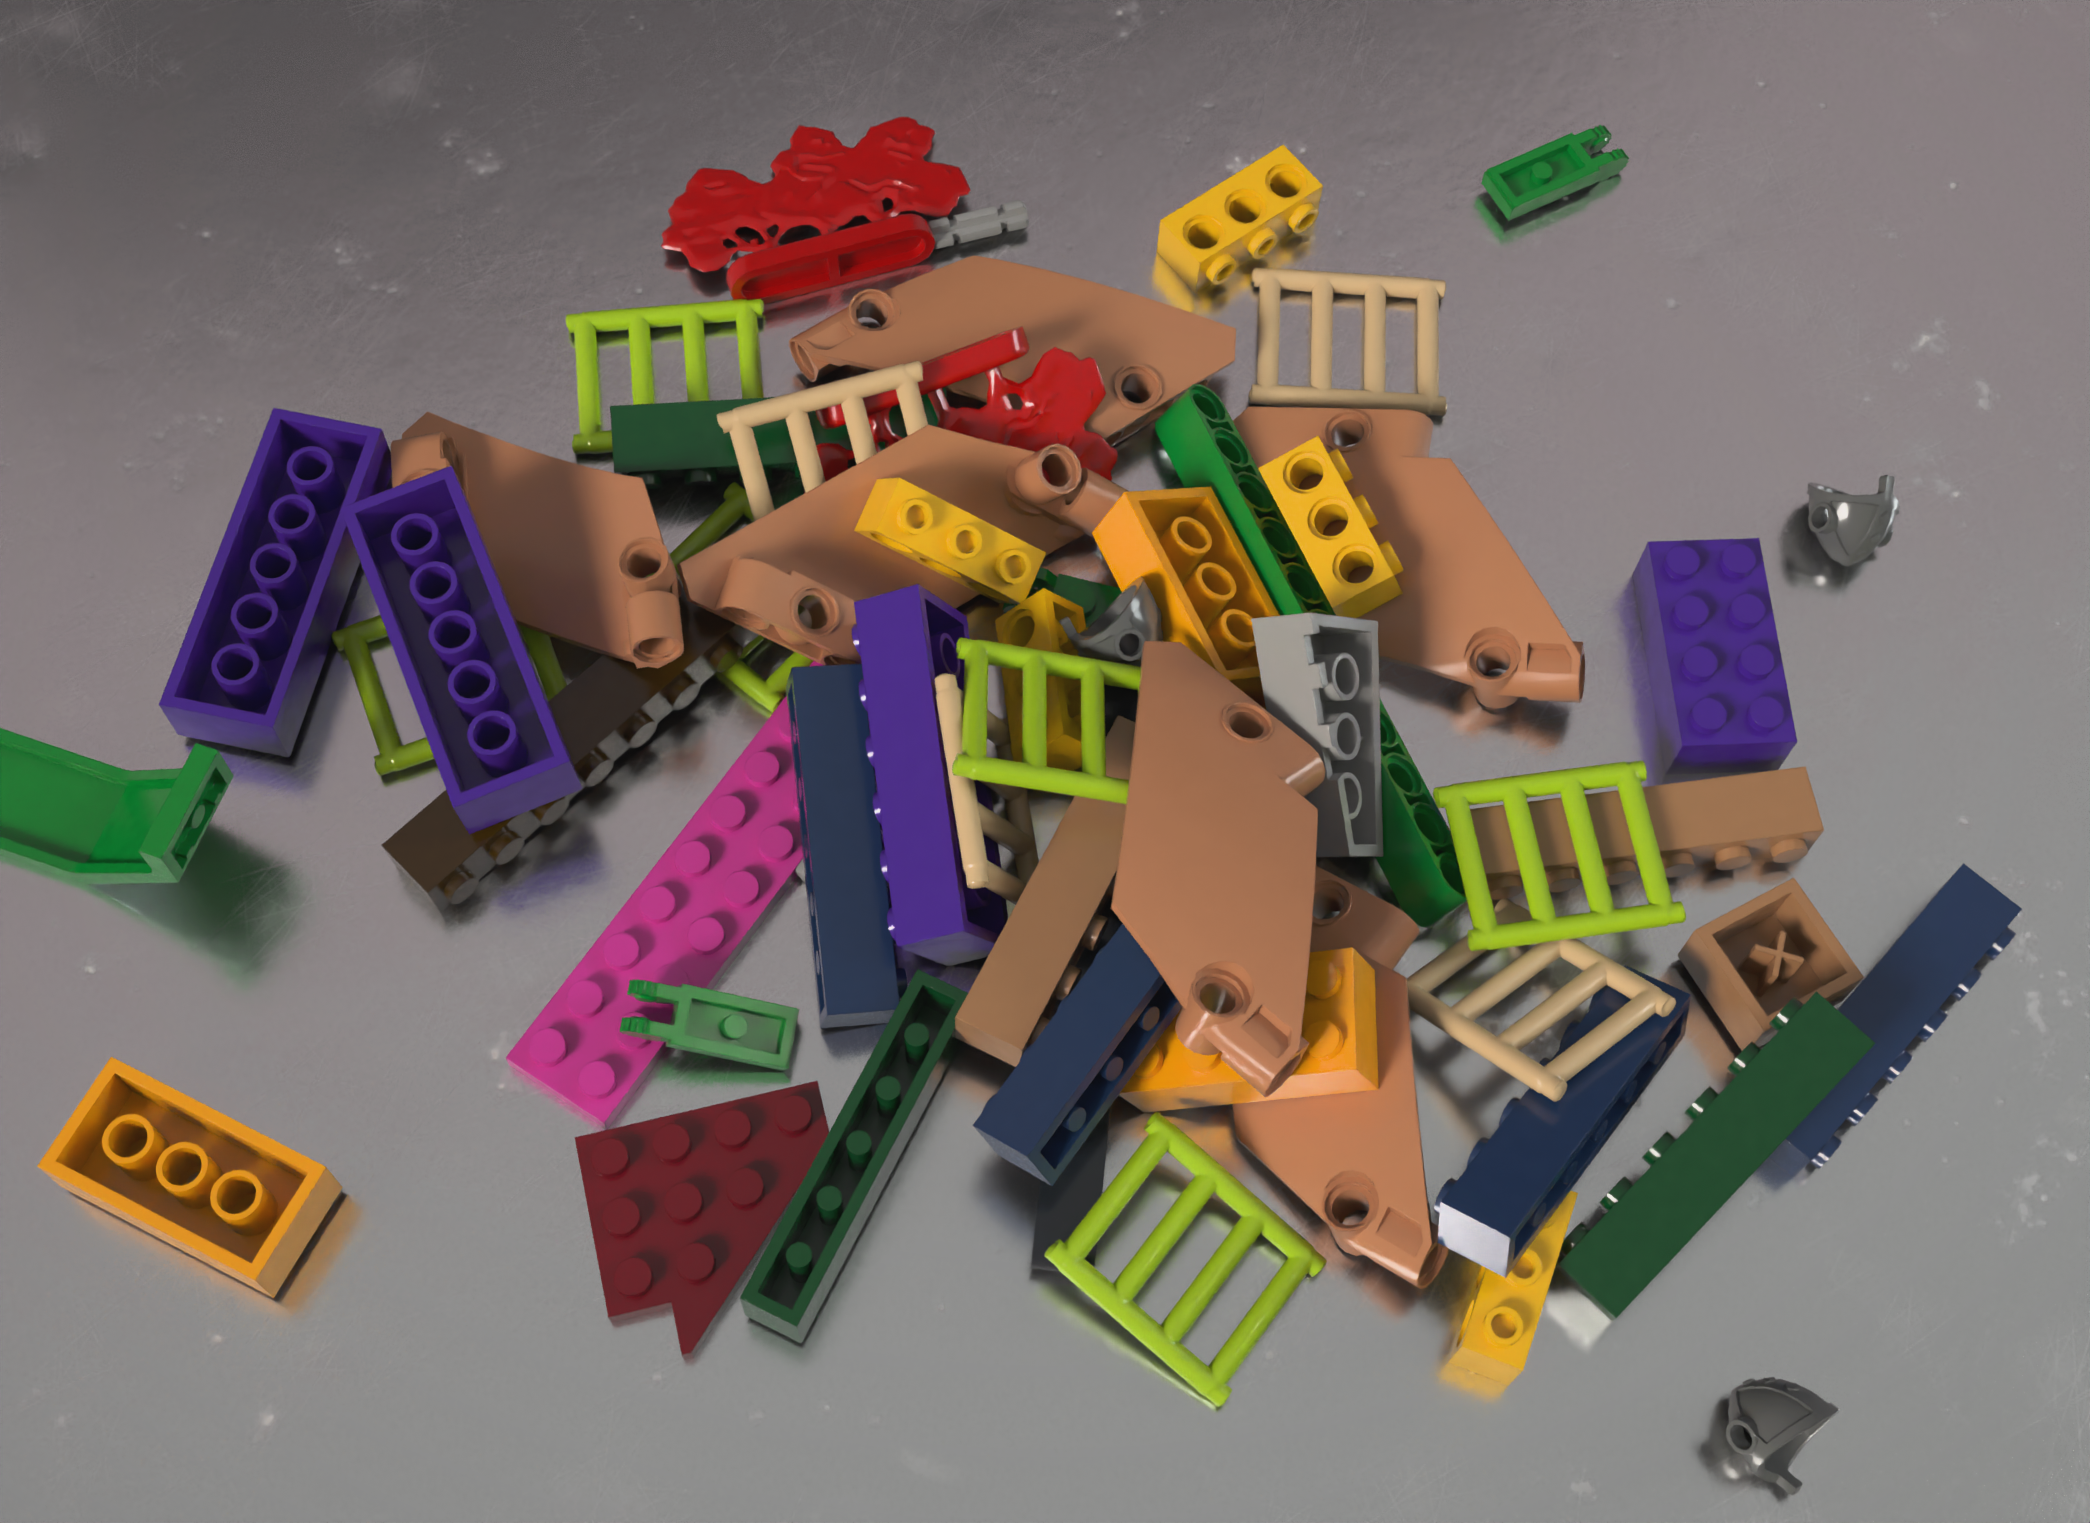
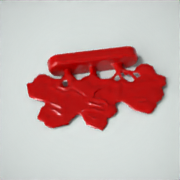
(821, 187)
(1053, 411)

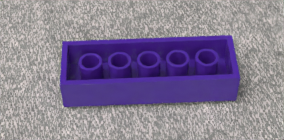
(276, 585)
(903, 647)
(460, 650)

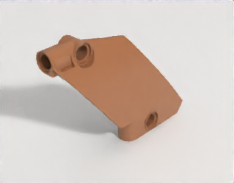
(1132, 338)
(561, 539)
(818, 561)
(1462, 584)
(1221, 862)
(1360, 1145)

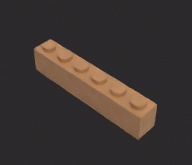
(1693, 821)
(1051, 922)

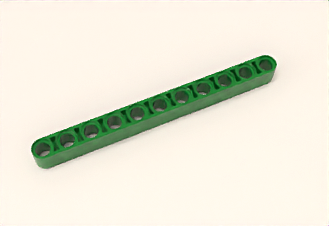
(1210, 452)

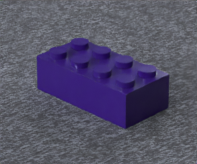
(1713, 656)

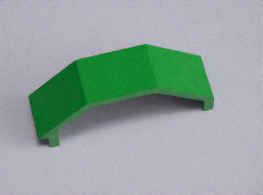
(104, 819)

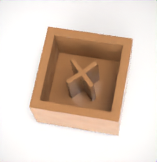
(1763, 958)

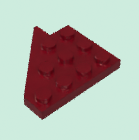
(695, 1201)

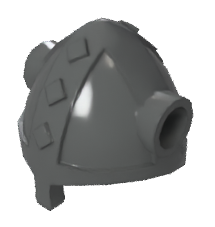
(1850, 524)
(1121, 628)
(1773, 1424)

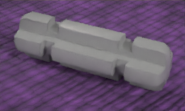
(979, 224)

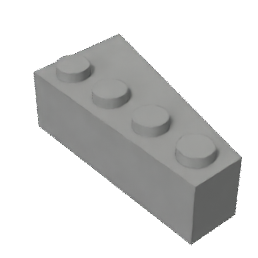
(1325, 688)

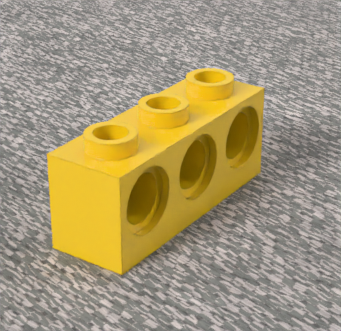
(1270, 198)
(1313, 509)
(949, 541)
(1037, 626)
(1506, 1311)

